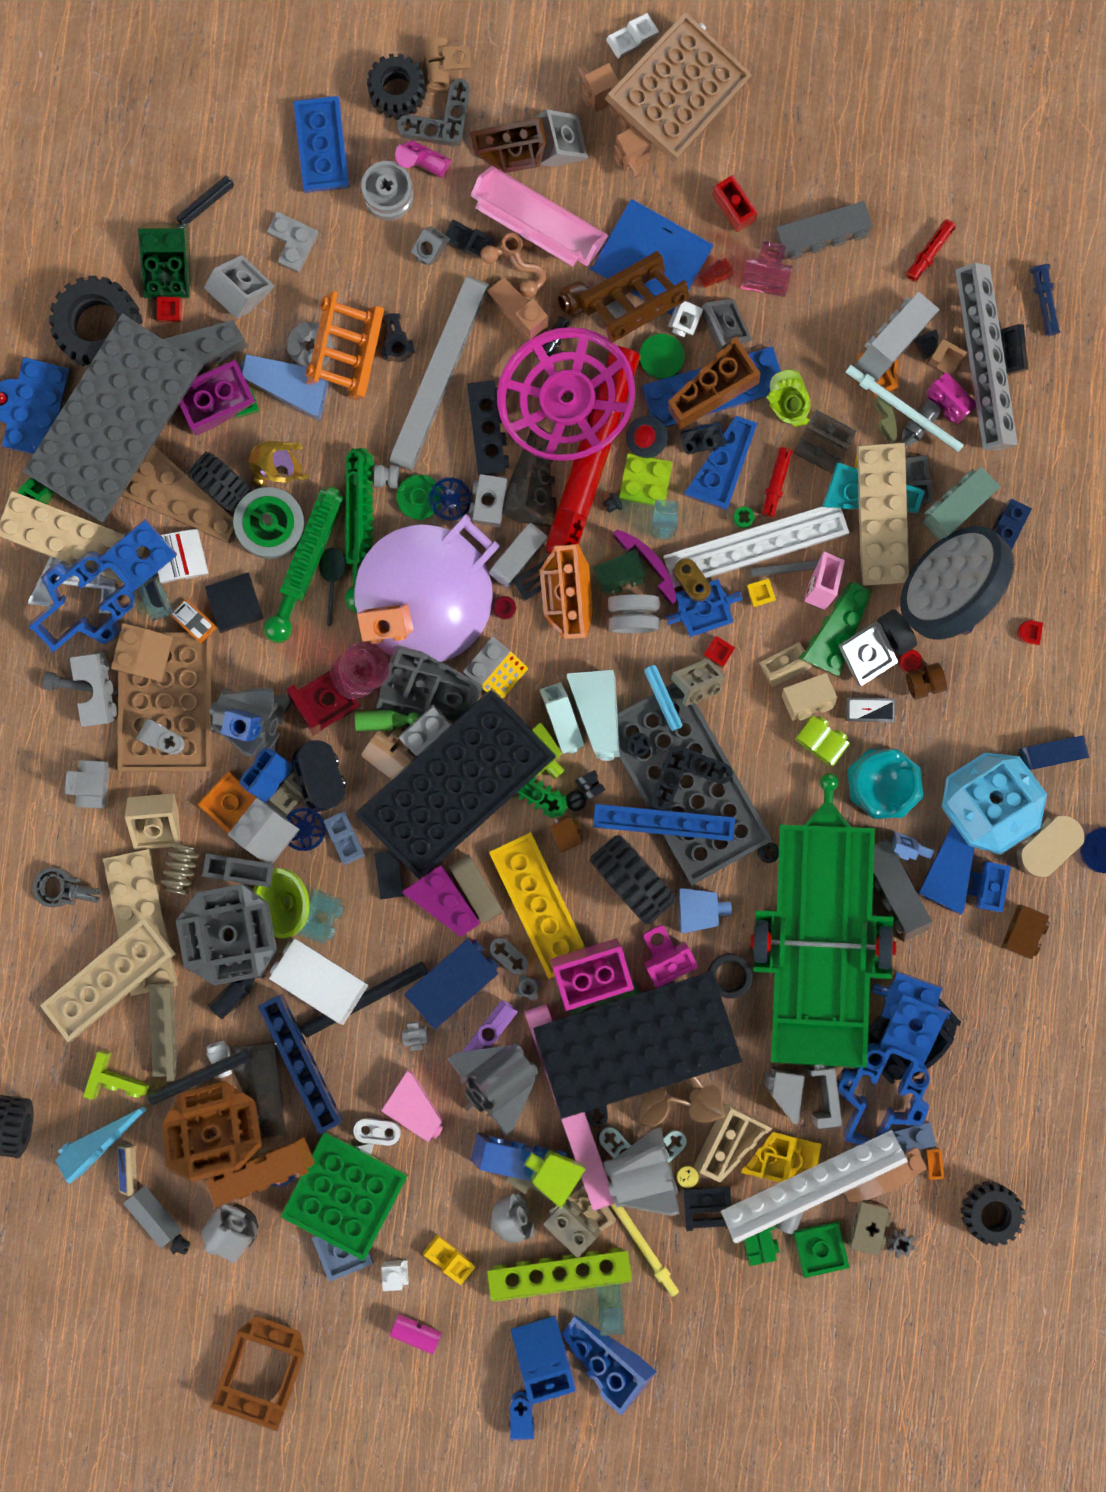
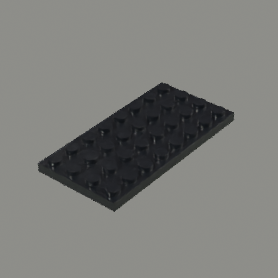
(455, 784)
(637, 1044)

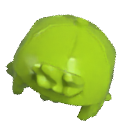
(789, 397)

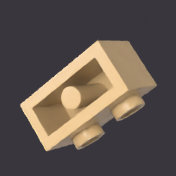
(809, 697)

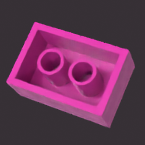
(591, 974)

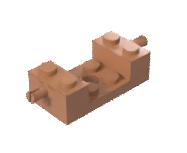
(631, 145)

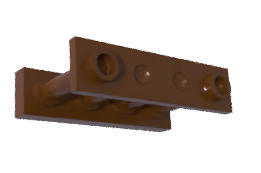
(626, 281)

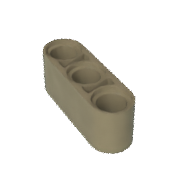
(476, 888)

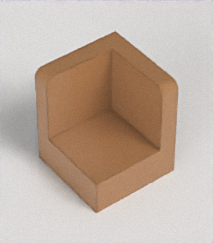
(946, 357)

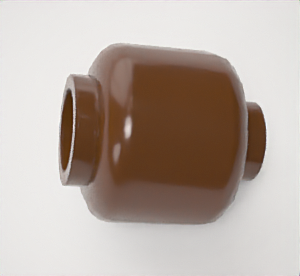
(569, 297)

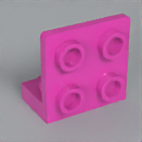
(951, 398)

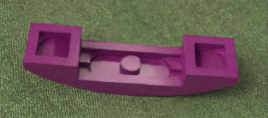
(630, 542)

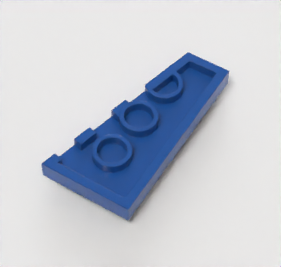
(720, 472)

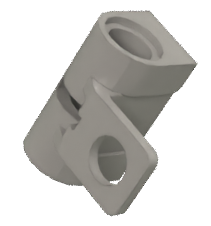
(89, 784)

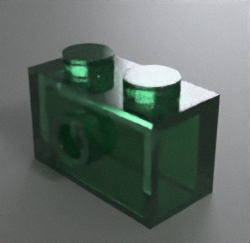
(621, 572)

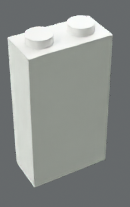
(318, 981)

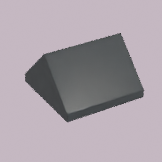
(724, 323)

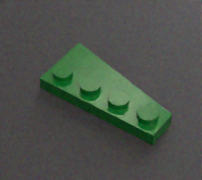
(836, 629)

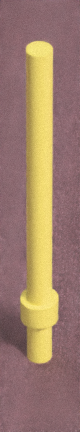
(661, 1272)

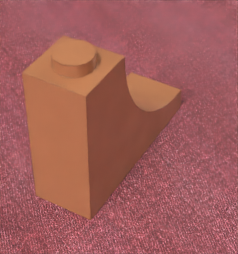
(521, 312)

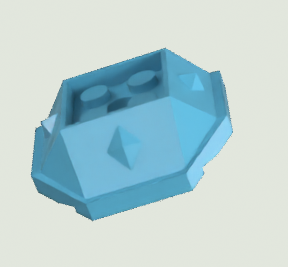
(990, 824)

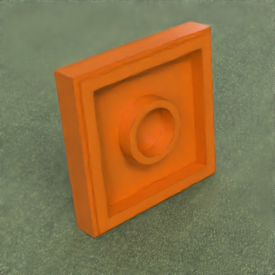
(227, 801)

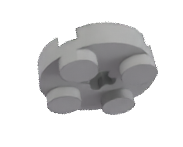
(296, 343)

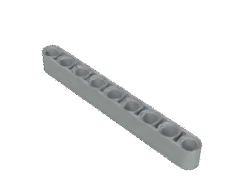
(439, 373)

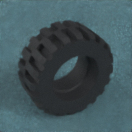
(78, 299)
(632, 879)

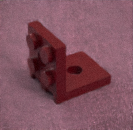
(312, 710)

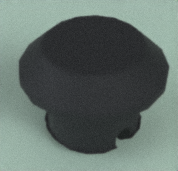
(613, 503)
(575, 800)
(180, 1245)

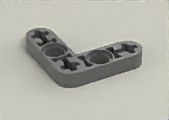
(443, 127)

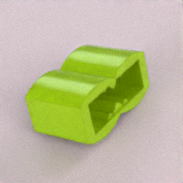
(822, 740)

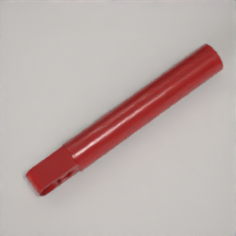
(587, 471)

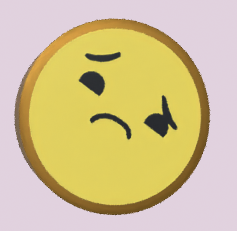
(687, 1176)

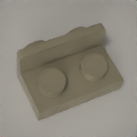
(698, 681)

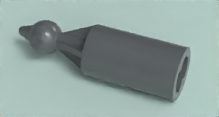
(914, 432)

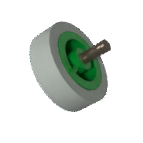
(269, 522)

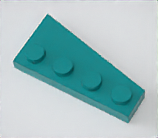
(844, 490)

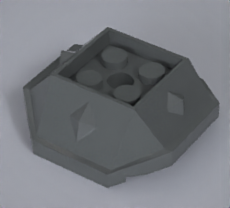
(204, 934)

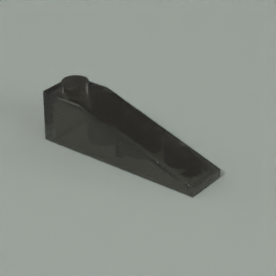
(530, 487)

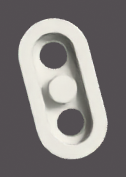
(377, 1131)

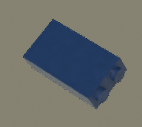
(452, 982)

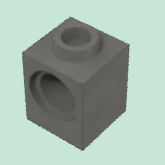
(438, 242)

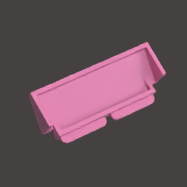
(536, 218)

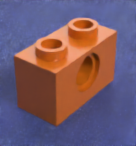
(397, 616)

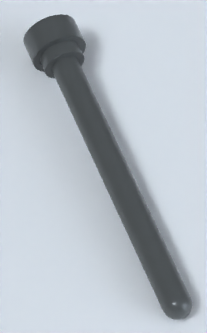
(53, 681)

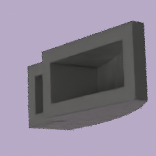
(238, 870)

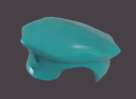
(885, 783)

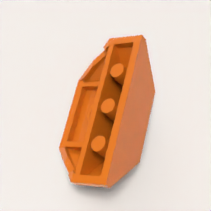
(567, 591)

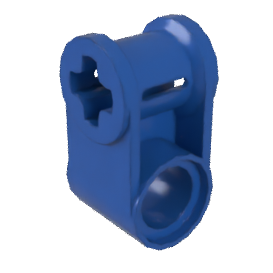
(521, 1418)

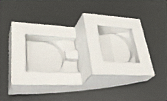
(633, 36)

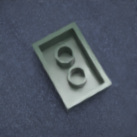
(960, 502)

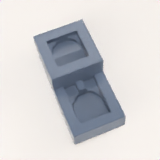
(344, 838)

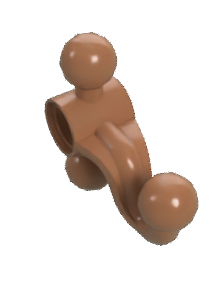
(490, 254)

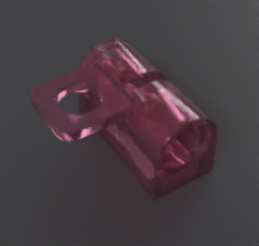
(767, 272)

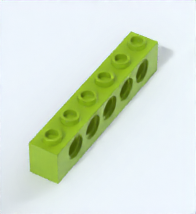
(501, 1291)

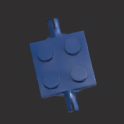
(707, 614)
(911, 985)

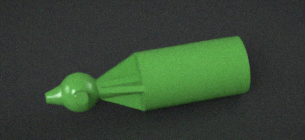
(382, 720)

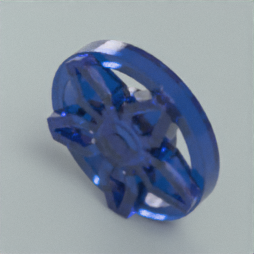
(306, 829)

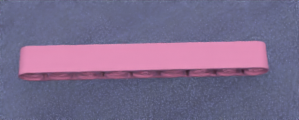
(578, 1132)

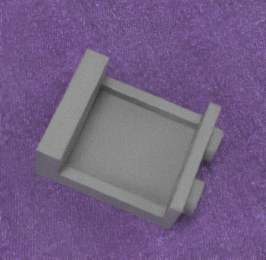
(831, 1116)

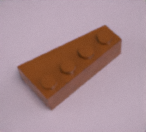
(716, 384)
(261, 1171)

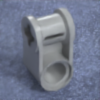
(158, 737)

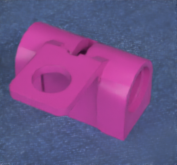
(667, 961)

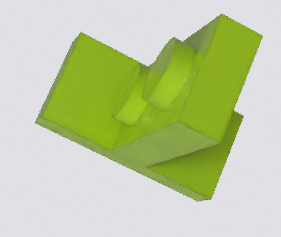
(111, 1080)

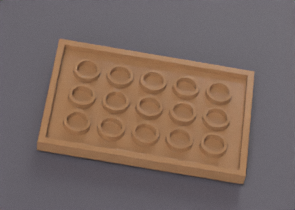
(678, 87)
(176, 703)

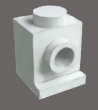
(692, 314)
(394, 1275)

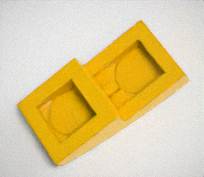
(449, 1259)

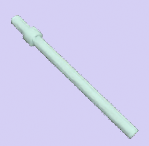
(867, 382)

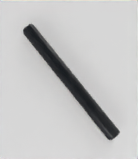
(370, 996)

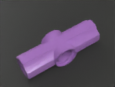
(498, 1021)

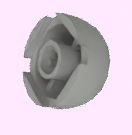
(510, 1219)

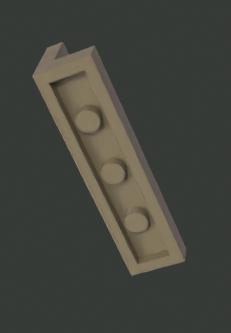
(163, 1030)

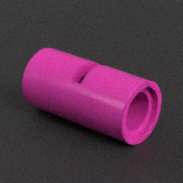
(416, 1335)

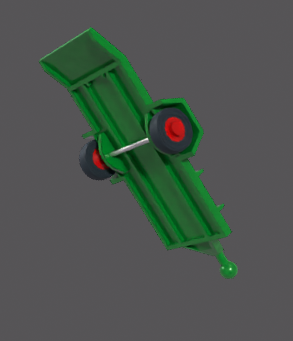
(823, 940)

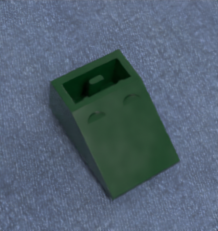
(165, 260)

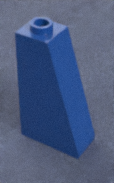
(949, 873)

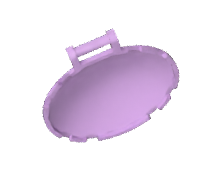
(439, 580)

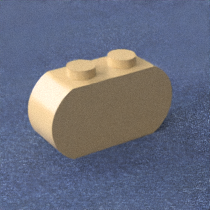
(1050, 846)

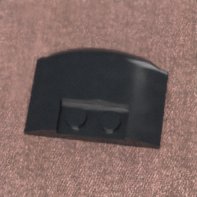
(897, 1065)

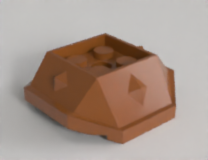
(197, 1117)

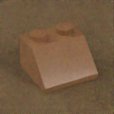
(142, 652)

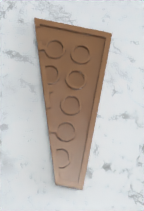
(172, 493)

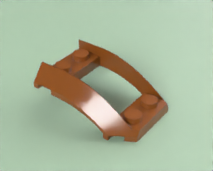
(248, 1406)

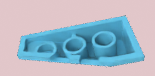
(82, 1153)

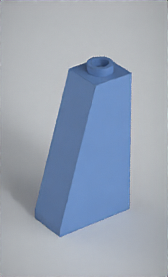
(286, 383)

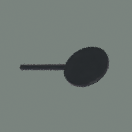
(332, 568)

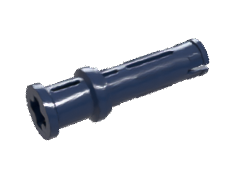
(1047, 287)

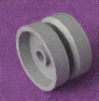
(375, 186)
(634, 613)

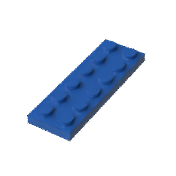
(660, 392)

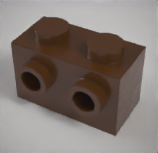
(566, 833)
(1026, 932)

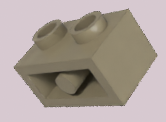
(572, 1227)

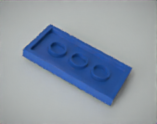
(321, 144)

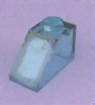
(610, 1310)

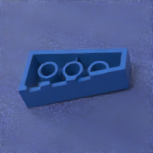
(506, 1157)

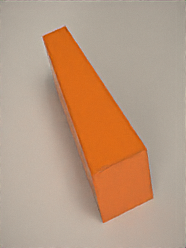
(934, 1164)

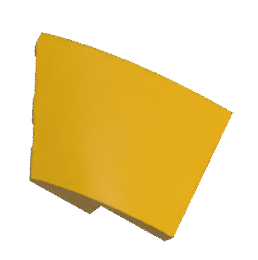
(783, 1158)

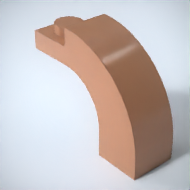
(889, 1180)

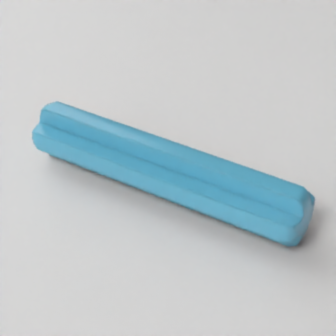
(663, 697)

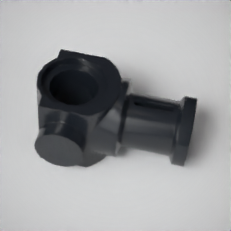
(395, 338)

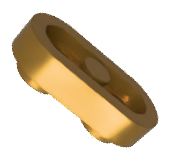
(692, 579)

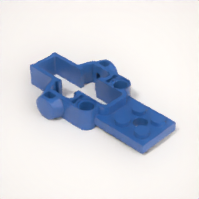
(125, 563)
(905, 1042)

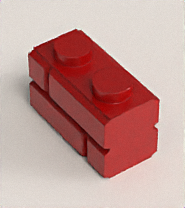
(734, 203)

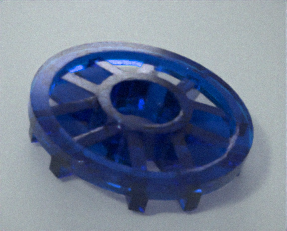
(450, 499)

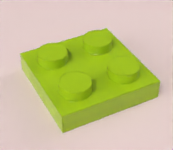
(645, 480)

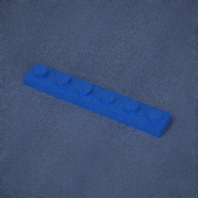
(664, 822)

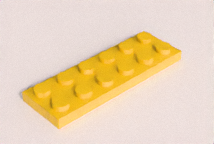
(537, 900)

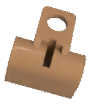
(440, 60)
(388, 753)

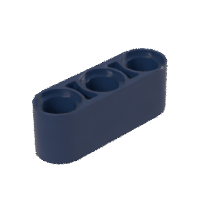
(1054, 752)

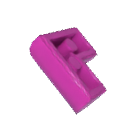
(414, 153)

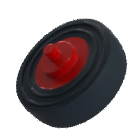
(646, 437)

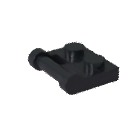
(706, 1200)

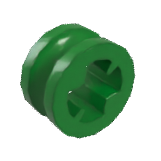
(750, 518)

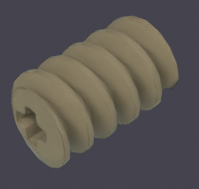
(179, 869)

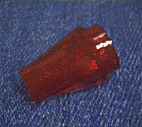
(717, 273)

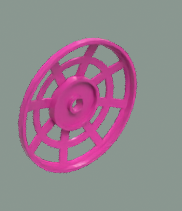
(561, 383)

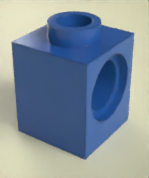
(232, 728)

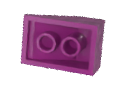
(216, 398)

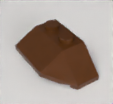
(511, 145)

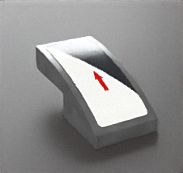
(870, 710)

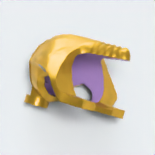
(269, 456)

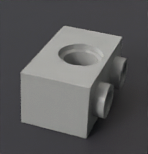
(493, 487)

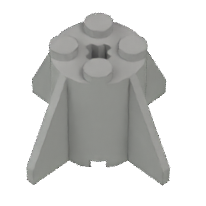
(643, 1176)

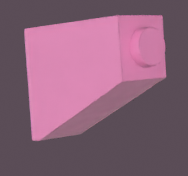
(414, 1108)

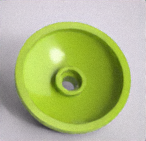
(286, 901)

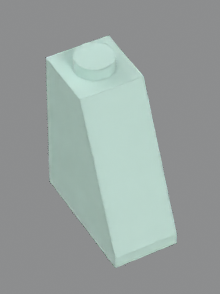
(562, 718)

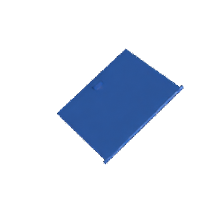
(640, 235)

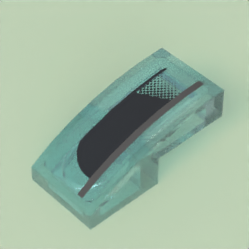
(155, 598)

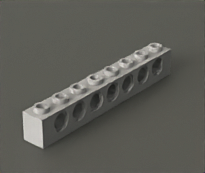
(986, 357)

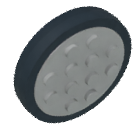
(957, 583)

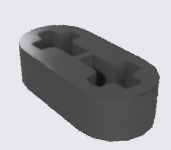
(505, 961)

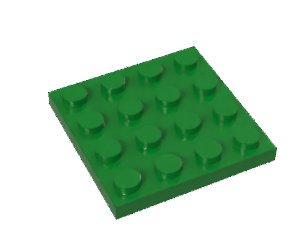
(344, 1196)

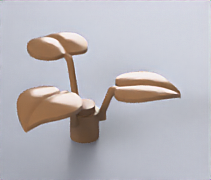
(704, 1105)

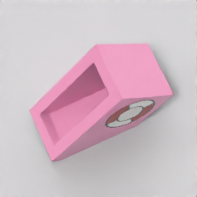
(824, 581)

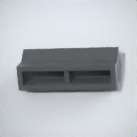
(152, 1216)

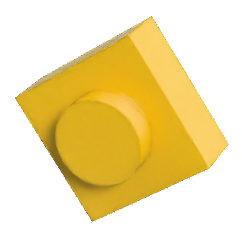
(761, 593)

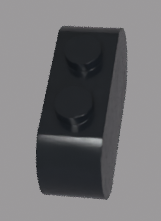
(318, 775)

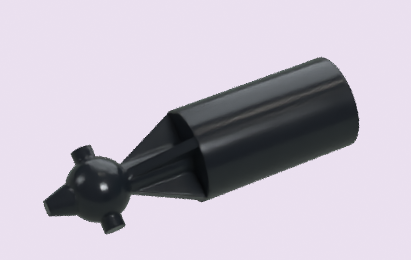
(231, 996)

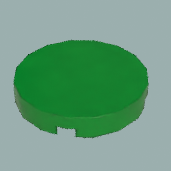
(661, 356)
(414, 497)

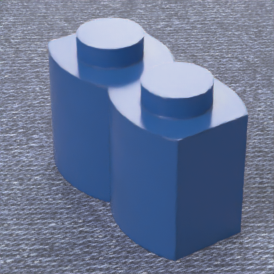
(266, 774)

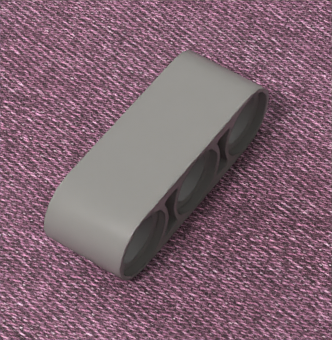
(518, 555)

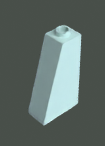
(598, 708)

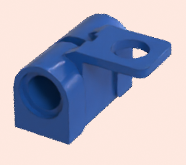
(990, 886)

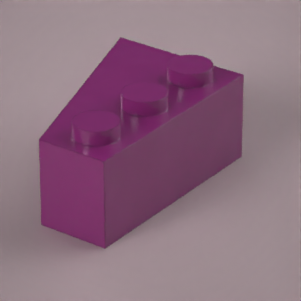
(444, 901)

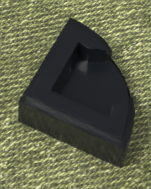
(927, 344)

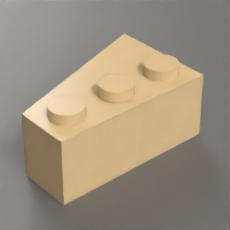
(729, 1142)

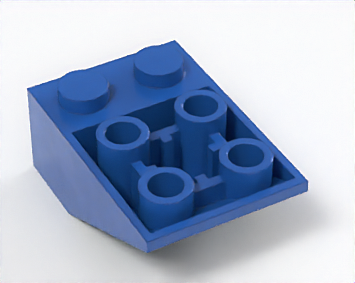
(543, 1360)

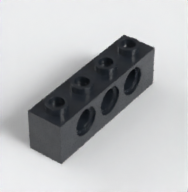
(479, 393)

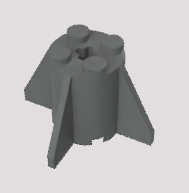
(257, 702)
(496, 1082)

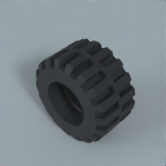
(392, 69)
(218, 481)
(15, 1125)
(1006, 1227)

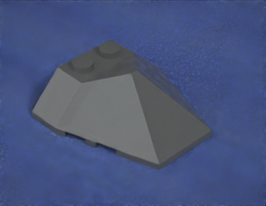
(421, 681)

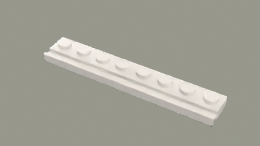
(761, 542)
(813, 1186)

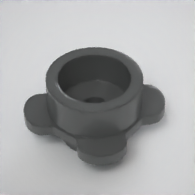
(532, 992)

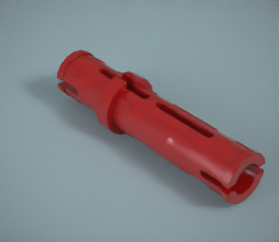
(925, 257)
(774, 491)

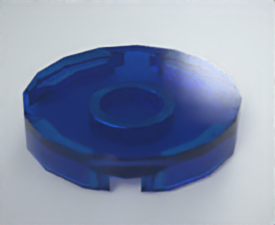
(1094, 850)

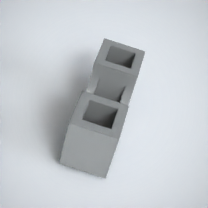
(95, 669)

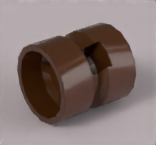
(934, 681)

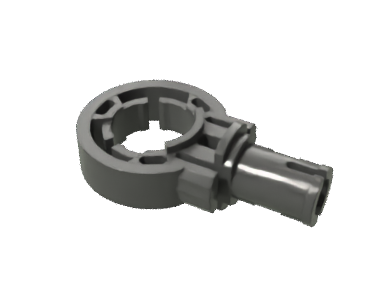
(68, 890)

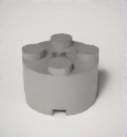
(228, 1233)

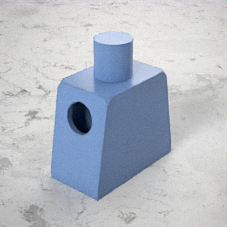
(700, 910)

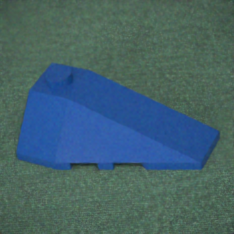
(613, 1367)

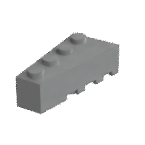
(896, 336)

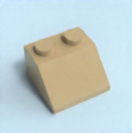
(153, 821)

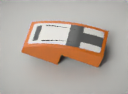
(193, 621)

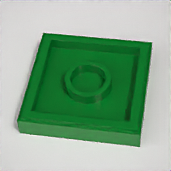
(821, 1249)

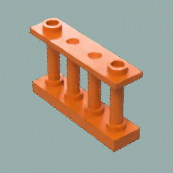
(366, 341)

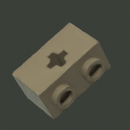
(866, 1214)

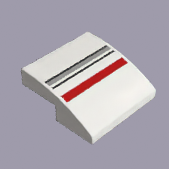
(189, 560)

